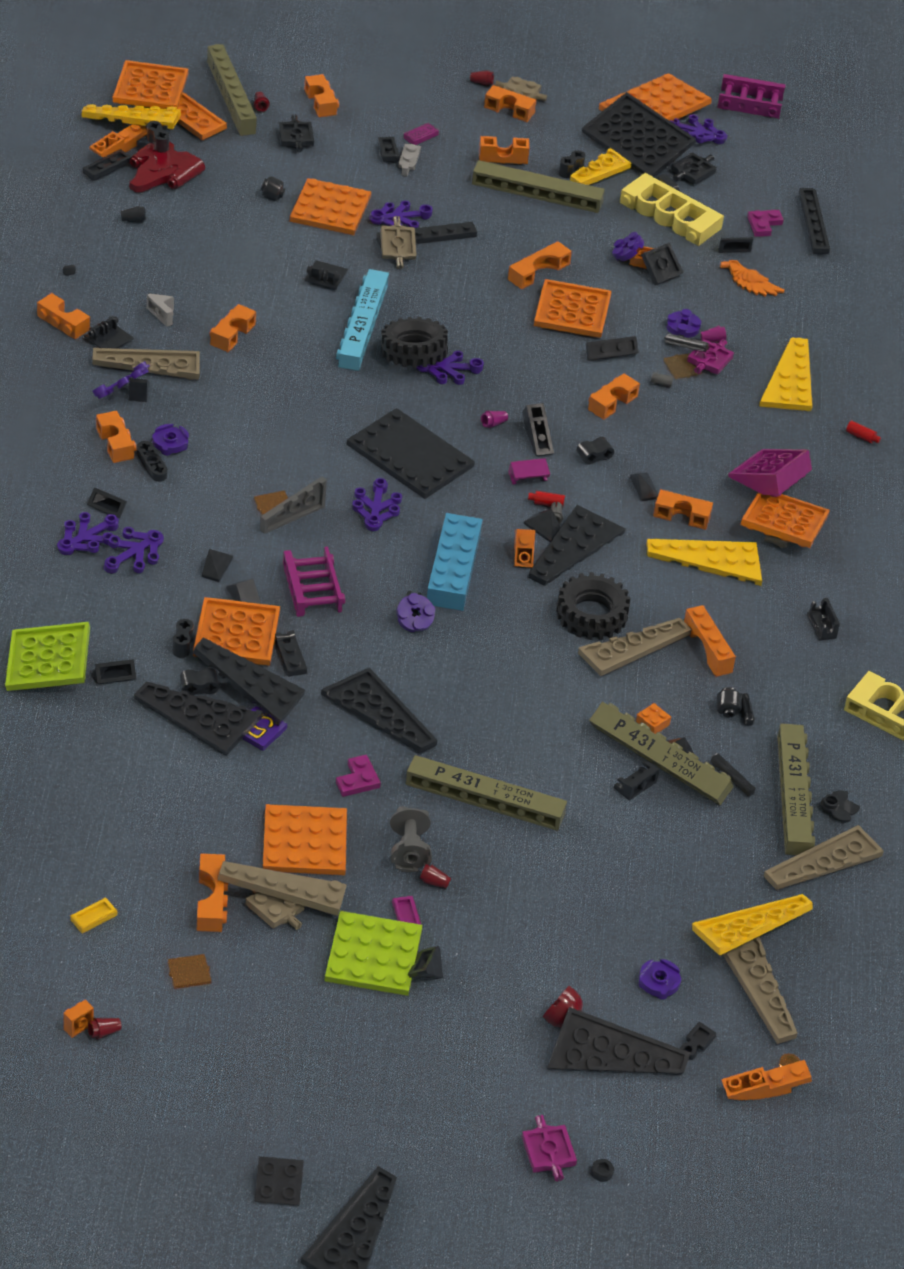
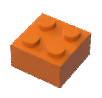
(637, 259)
(654, 717)
(77, 1018)

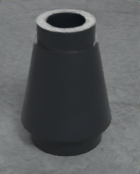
(134, 214)

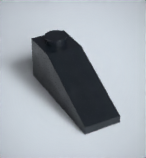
(538, 429)

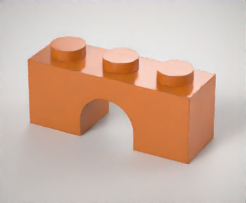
(500, 98)
(324, 99)
(516, 153)
(72, 323)
(226, 332)
(604, 400)
(119, 442)
(671, 503)

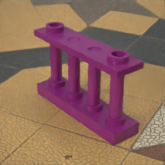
(751, 87)
(297, 590)

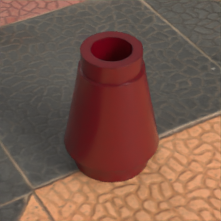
(482, 77)
(261, 102)
(434, 876)
(103, 1026)

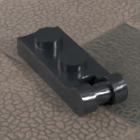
(290, 653)

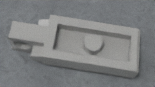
(409, 158)

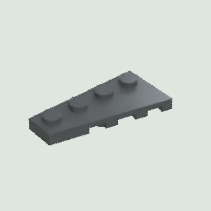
(295, 507)

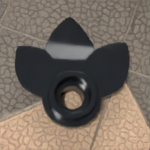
(839, 805)

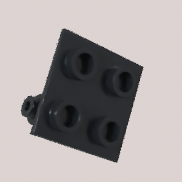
(325, 274)
(108, 334)
(279, 1180)

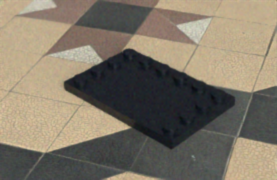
(639, 135)
(410, 453)

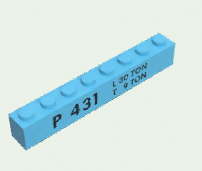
(362, 320)

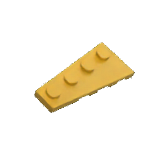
(603, 167)

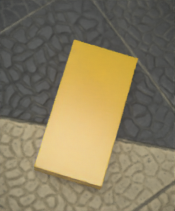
(93, 915)

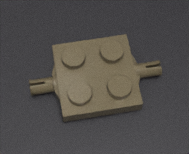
(523, 87)
(398, 242)
(274, 910)

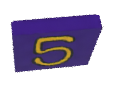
(264, 731)

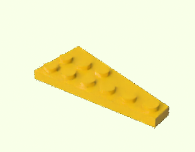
(136, 115)
(791, 380)
(714, 557)
(739, 927)

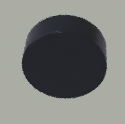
(602, 1170)

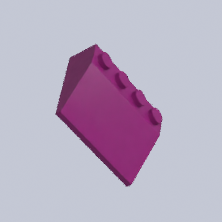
(773, 470)

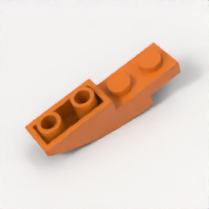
(124, 140)
(766, 1084)

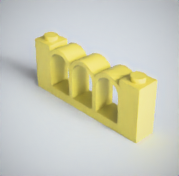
(706, 221)
(863, 696)

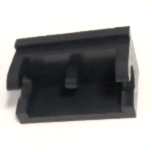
(824, 620)
(638, 781)

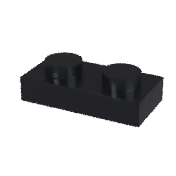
(388, 149)

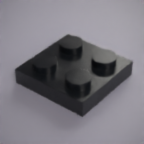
(662, 263)

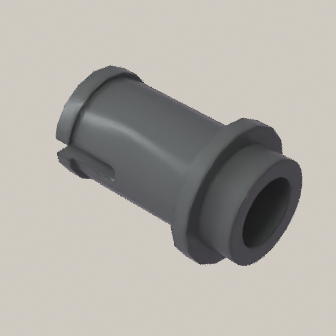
(661, 379)
(557, 511)
(776, 541)

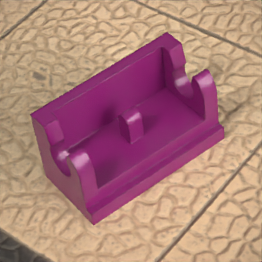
(528, 469)

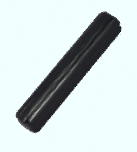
(686, 342)
(739, 780)

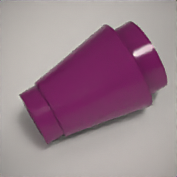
(714, 334)
(493, 418)

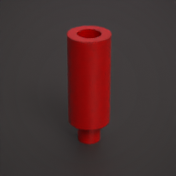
(862, 432)
(546, 498)

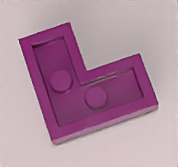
(762, 220)
(362, 777)

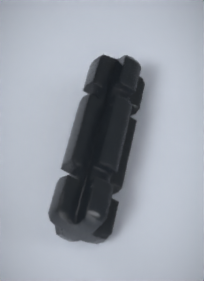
(747, 711)

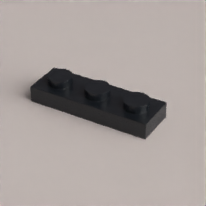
(107, 164)
(611, 347)

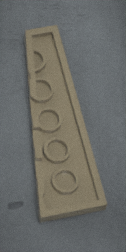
(163, 362)
(624, 650)
(830, 856)
(303, 890)
(757, 980)

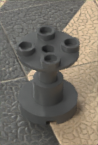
(410, 851)

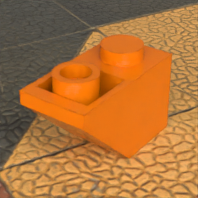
(524, 547)

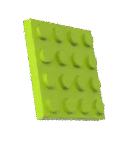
(48, 656)
(373, 953)

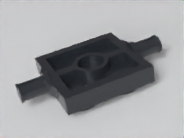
(296, 134)
(693, 168)

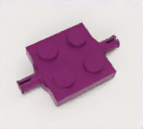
(713, 359)
(549, 1148)

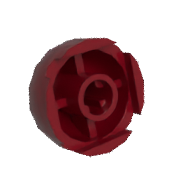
(557, 1011)

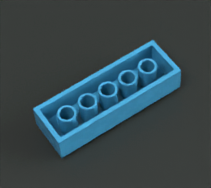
(454, 561)

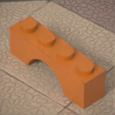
(553, 256)
(719, 654)
(210, 910)

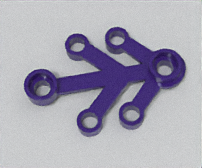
(699, 131)
(380, 216)
(448, 366)
(139, 370)
(374, 520)
(68, 544)
(134, 548)

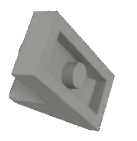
(161, 307)

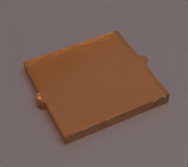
(680, 367)
(269, 501)
(189, 971)

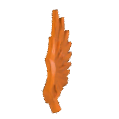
(751, 279)

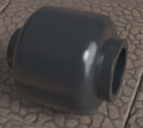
(272, 188)
(729, 702)

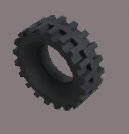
(414, 342)
(597, 590)

